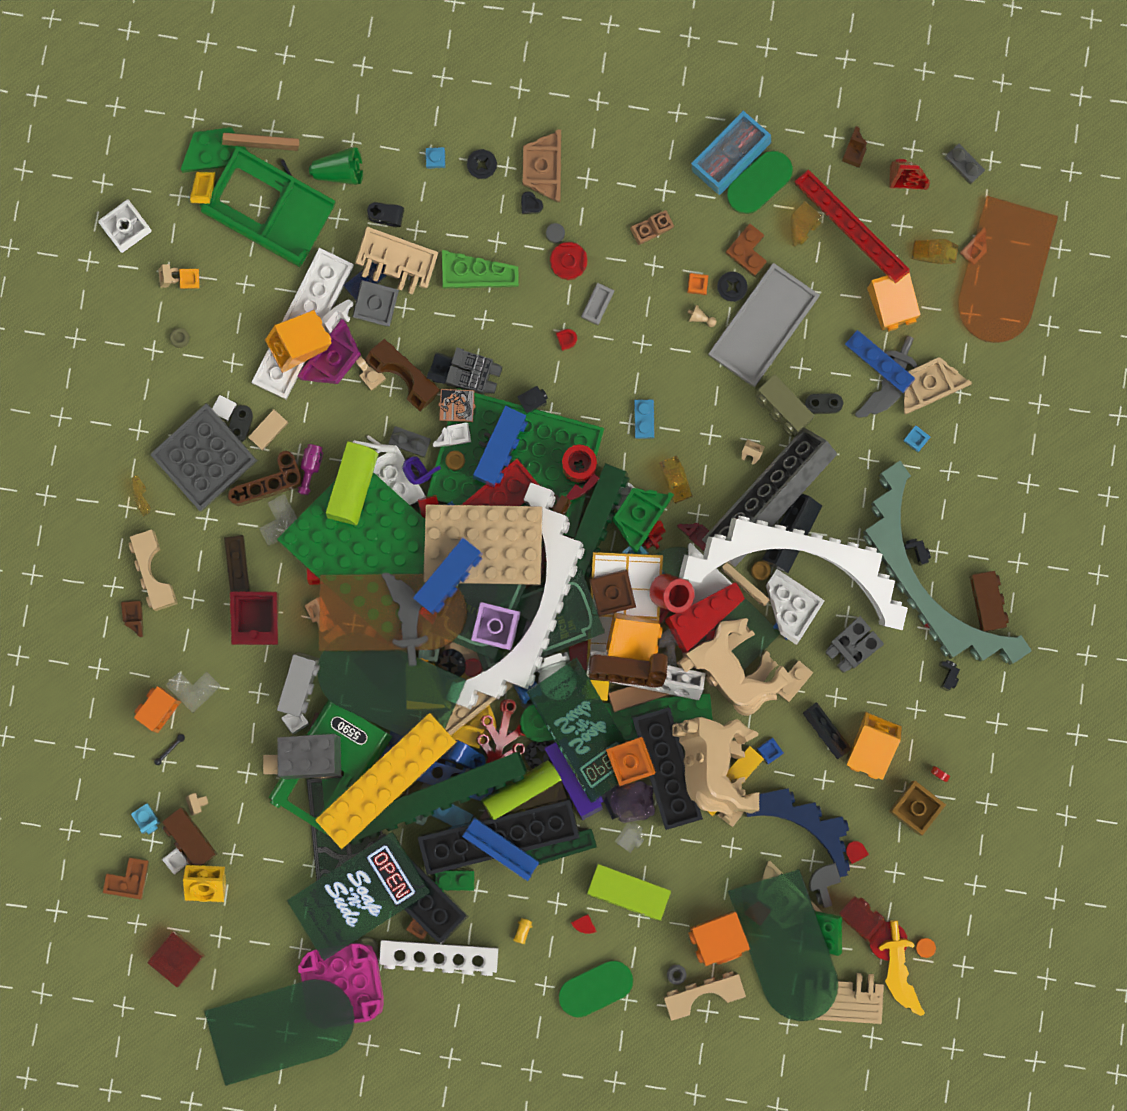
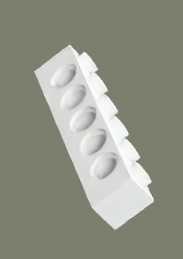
(677, 682)
(389, 947)

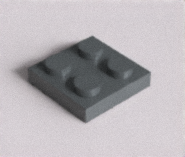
(375, 303)

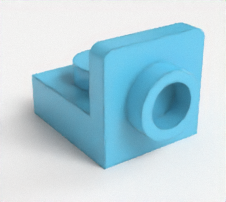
(146, 819)

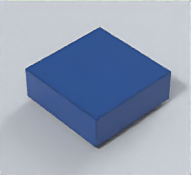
(770, 750)

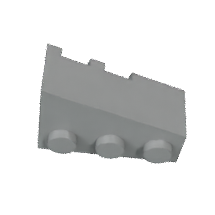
(299, 684)

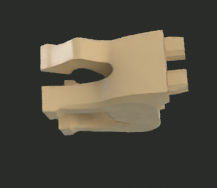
(726, 673)
(707, 762)

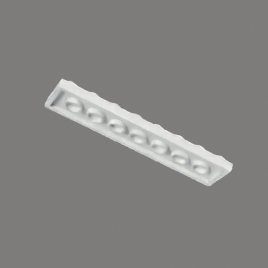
(317, 293)

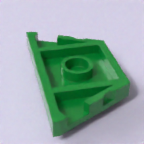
(207, 151)
(640, 514)

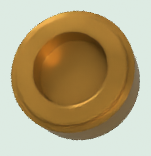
(455, 460)
(760, 570)

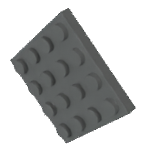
(203, 457)

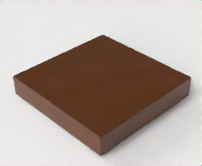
(612, 592)

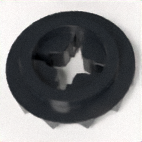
(481, 155)
(732, 277)
(456, 658)
(531, 751)

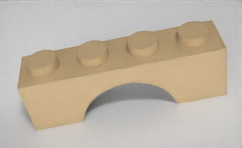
(145, 547)
(680, 1002)

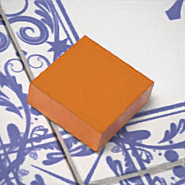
(697, 284)

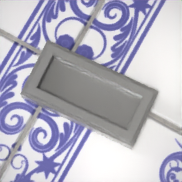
(597, 304)

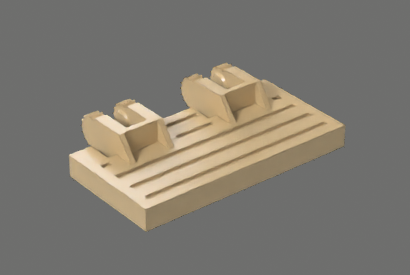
(396, 256)
(857, 1005)

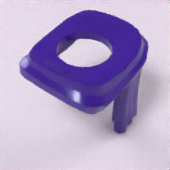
(424, 474)

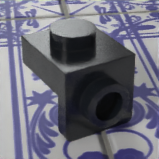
(440, 368)
(533, 399)
(921, 552)
(951, 678)

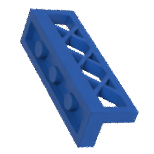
(501, 849)

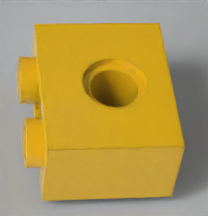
(204, 883)

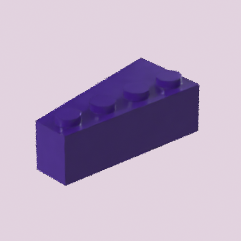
(572, 784)

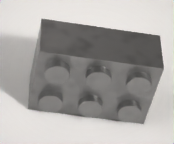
(309, 756)

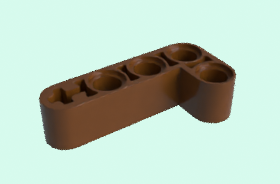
(266, 491)
(629, 671)

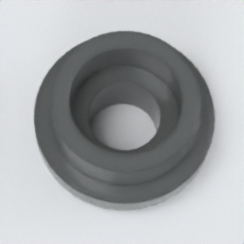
(676, 981)

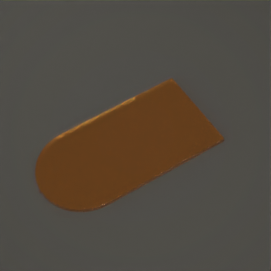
(1005, 270)
(362, 616)

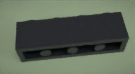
(798, 516)

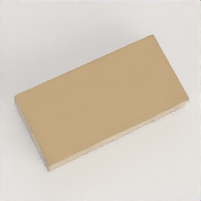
(268, 430)

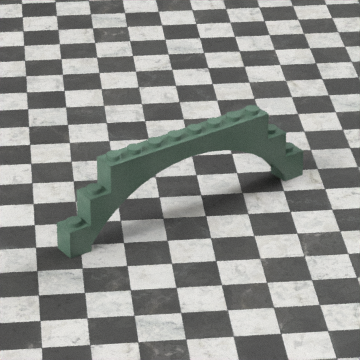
(946, 629)

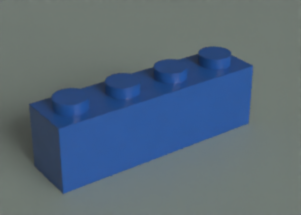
(499, 447)
(448, 576)

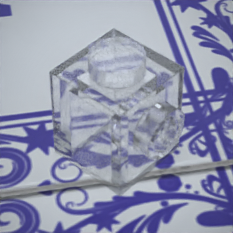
(630, 837)

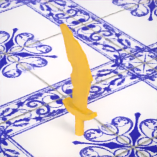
(898, 972)

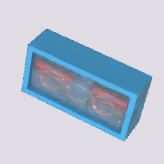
(731, 152)

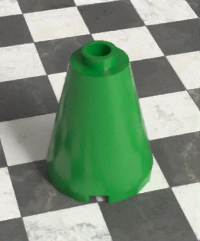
(339, 167)

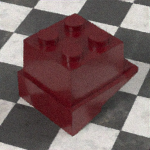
(254, 618)

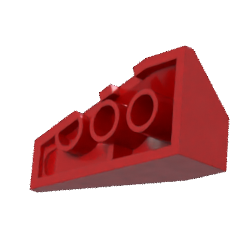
(907, 175)

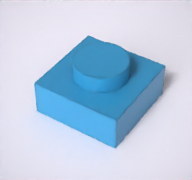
(435, 157)
(916, 438)

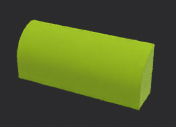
(352, 483)
(519, 792)
(629, 892)

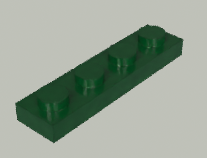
(556, 851)

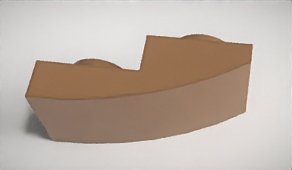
(652, 227)

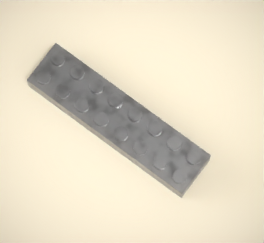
(779, 484)

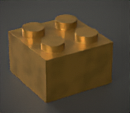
(917, 808)

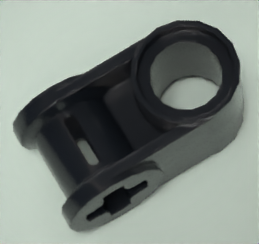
(388, 214)

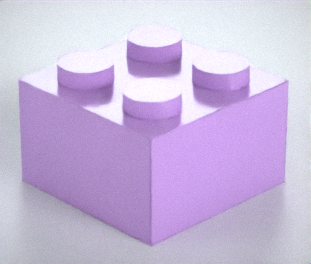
(495, 626)

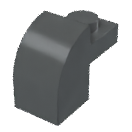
(820, 879)

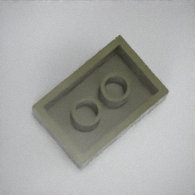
(784, 406)

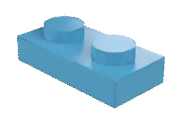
(644, 419)
(453, 815)

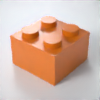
(156, 709)

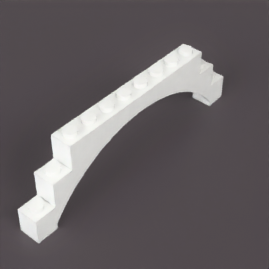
(751, 537)
(522, 661)

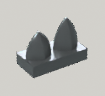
(964, 163)
(410, 441)

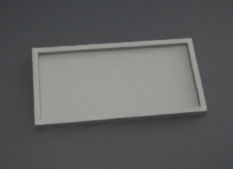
(763, 325)

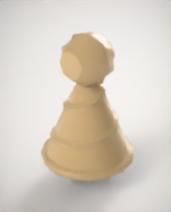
(698, 316)

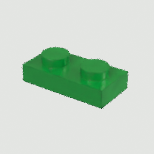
(455, 880)

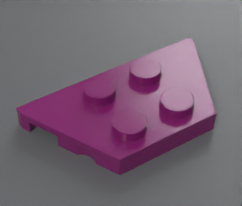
(335, 361)

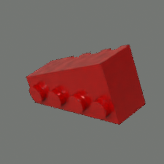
(703, 616)

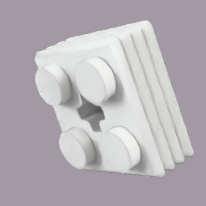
(113, 223)

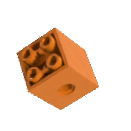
(719, 939)

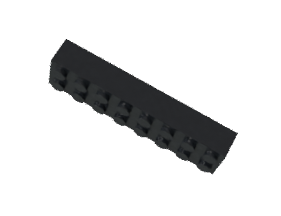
(525, 828)

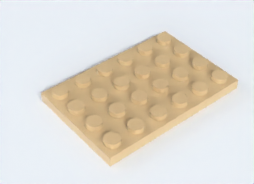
(504, 535)

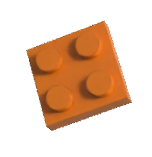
(630, 761)

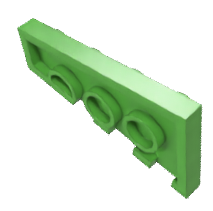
(472, 272)

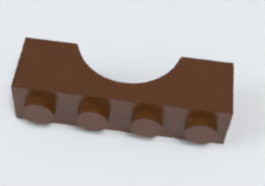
(387, 359)

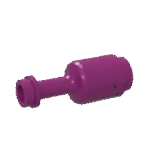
(310, 464)

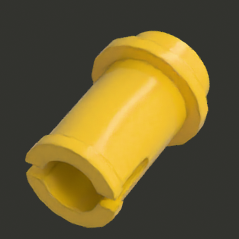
(522, 931)

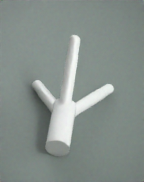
(380, 447)

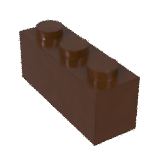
(988, 601)
(188, 838)

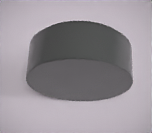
(555, 233)

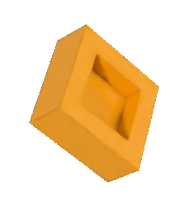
(189, 278)

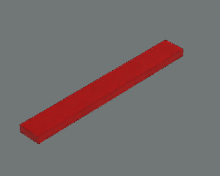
(852, 226)

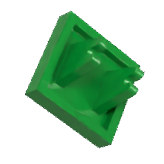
(832, 931)

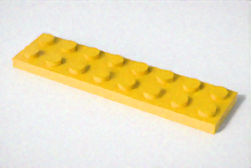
(386, 780)

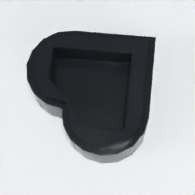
(531, 204)

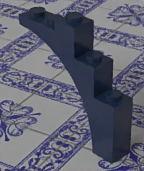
(807, 816)

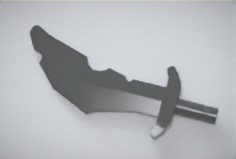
(888, 394)
(408, 615)

